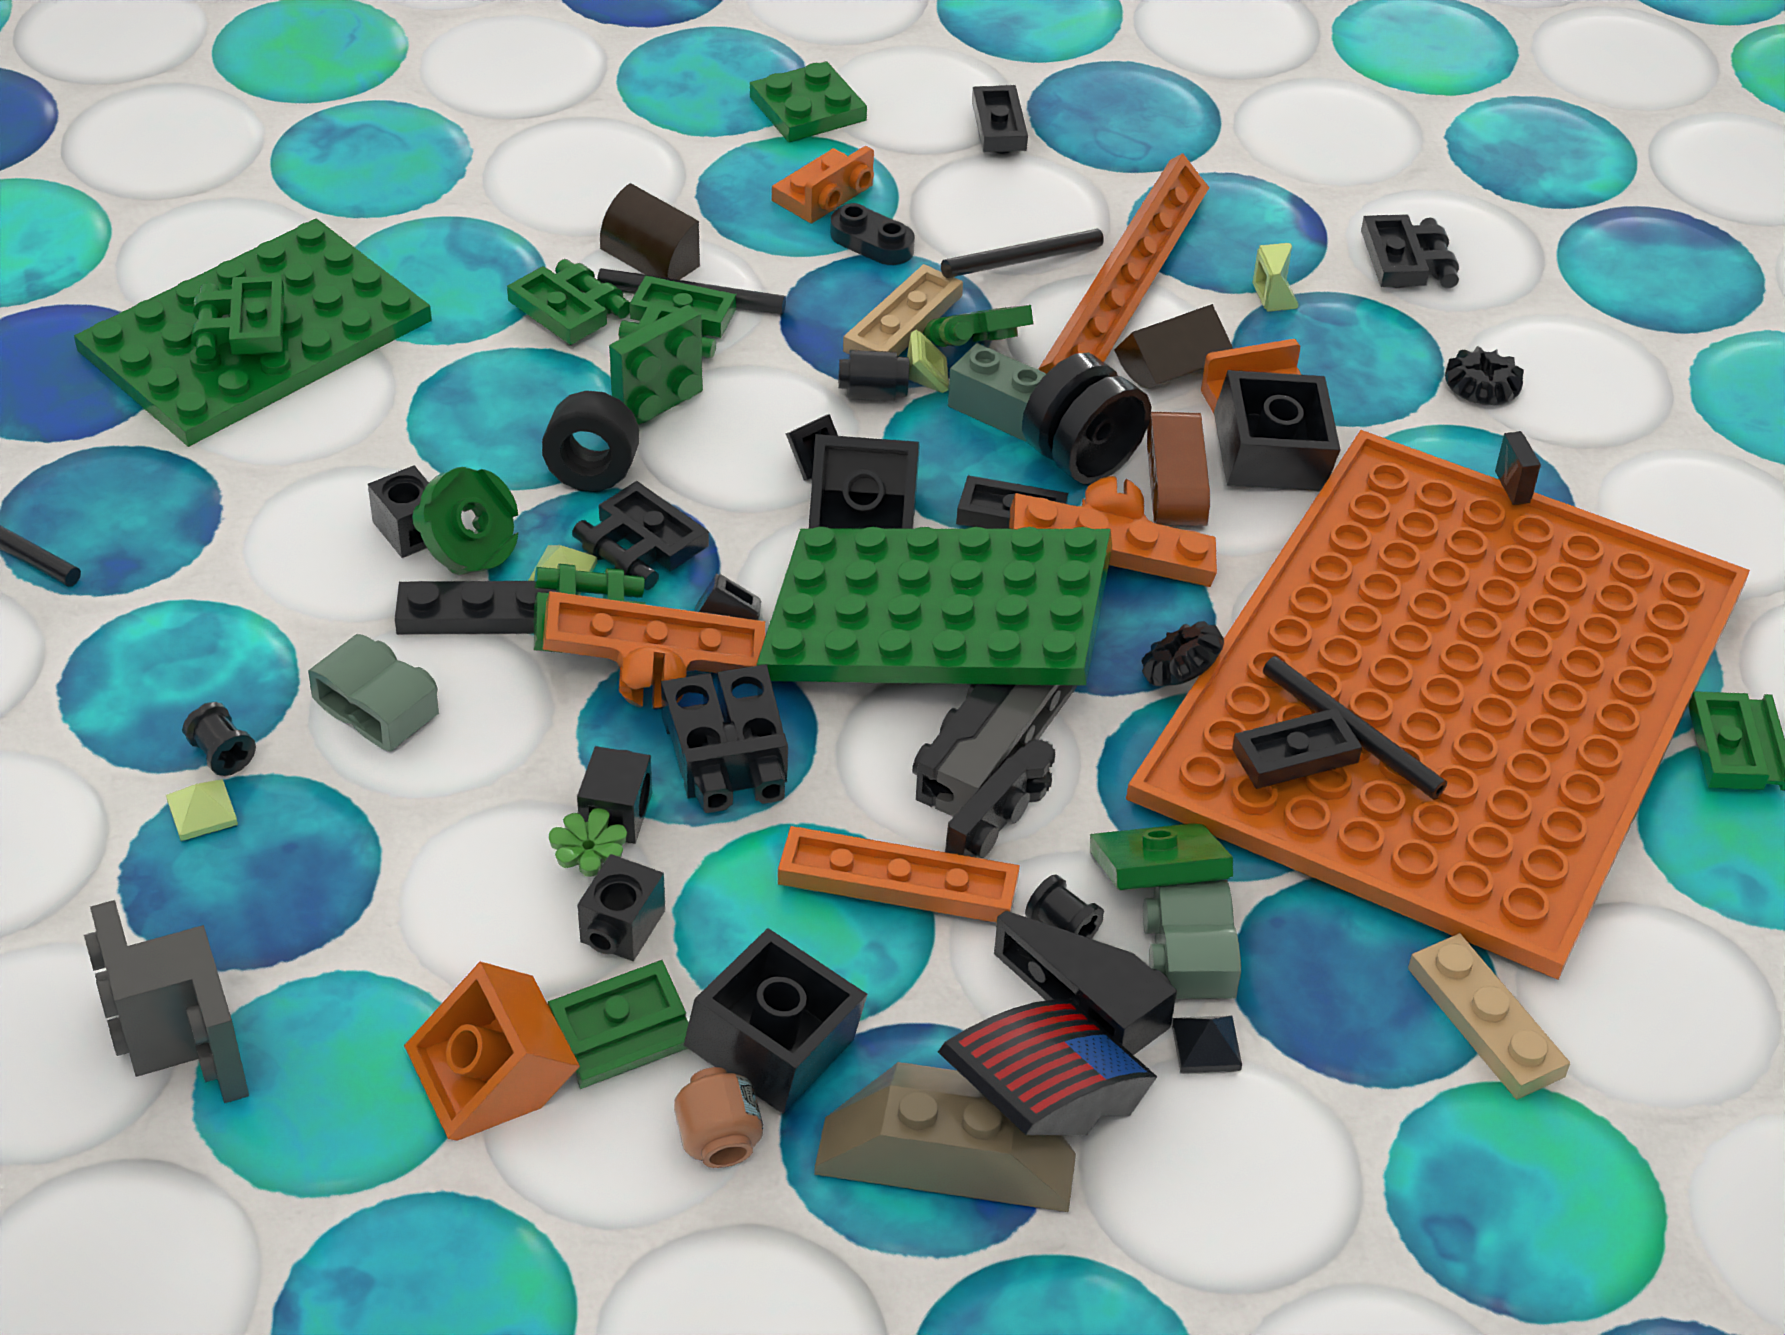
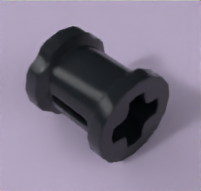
(225, 746)
(1063, 909)

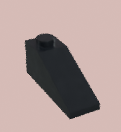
(1103, 980)

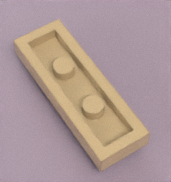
(908, 308)
(1488, 1016)

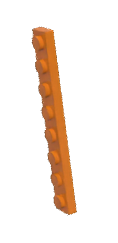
(1131, 265)

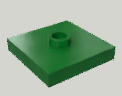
(1161, 856)

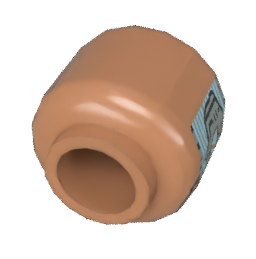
(718, 1117)

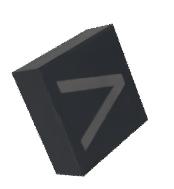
(1517, 468)

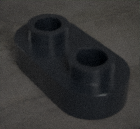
(872, 234)

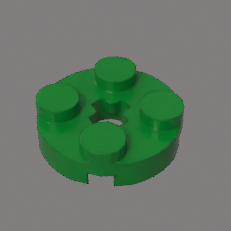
(442, 527)

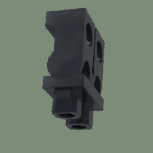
(727, 739)

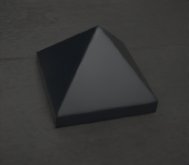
(803, 442)
(1206, 1044)

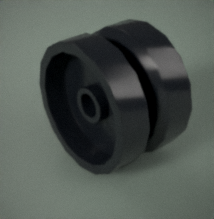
(1086, 418)

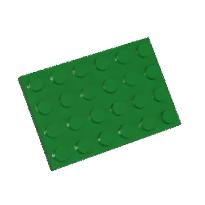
(333, 314)
(939, 606)

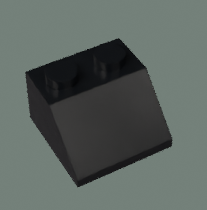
(863, 483)

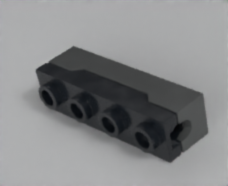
(981, 738)

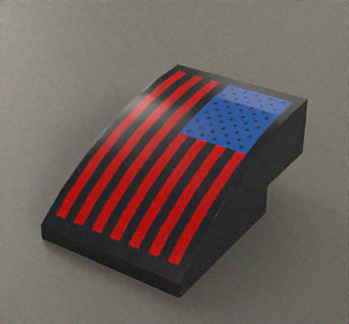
(1049, 1068)

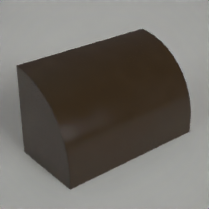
(650, 234)
(1172, 347)

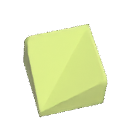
(1271, 277)

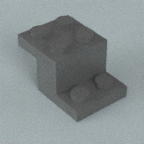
(165, 1001)

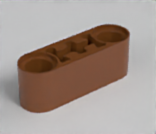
(1178, 469)

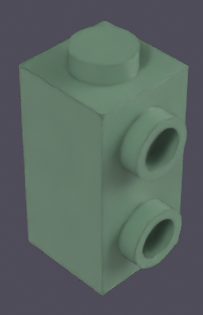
(992, 388)

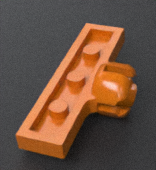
(1135, 539)
(650, 640)

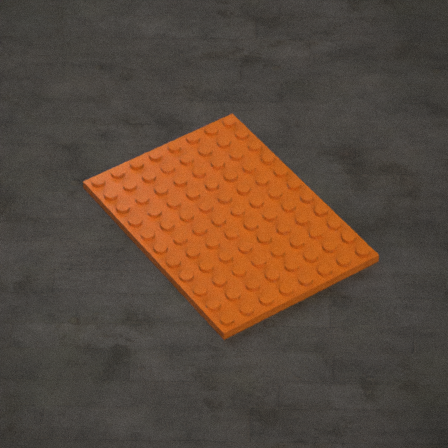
(1495, 645)

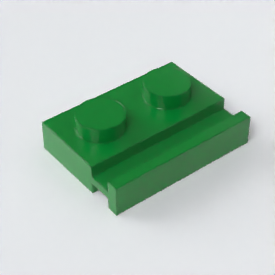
(1738, 740)
(622, 1023)

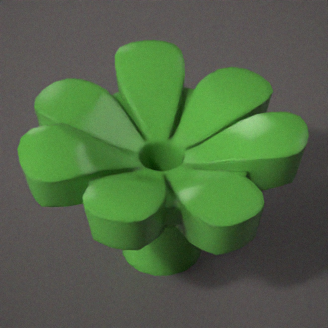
(587, 842)

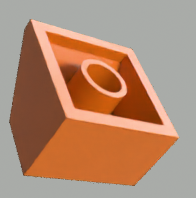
(490, 1052)

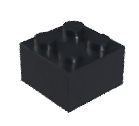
(1276, 430)
(775, 1019)

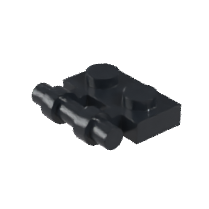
(1398, 255)
(648, 523)

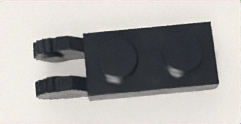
(1001, 799)

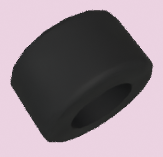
(583, 467)

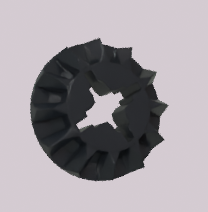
(1467, 377)
(1182, 654)

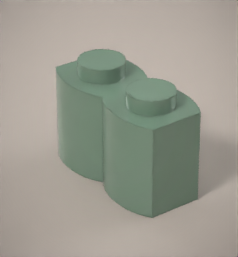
(374, 691)
(1194, 939)

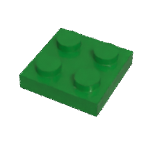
(808, 101)
(658, 364)

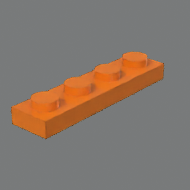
(897, 874)

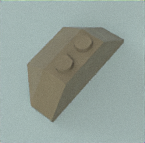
(944, 1137)

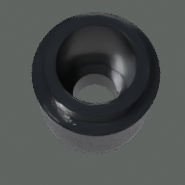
(874, 375)

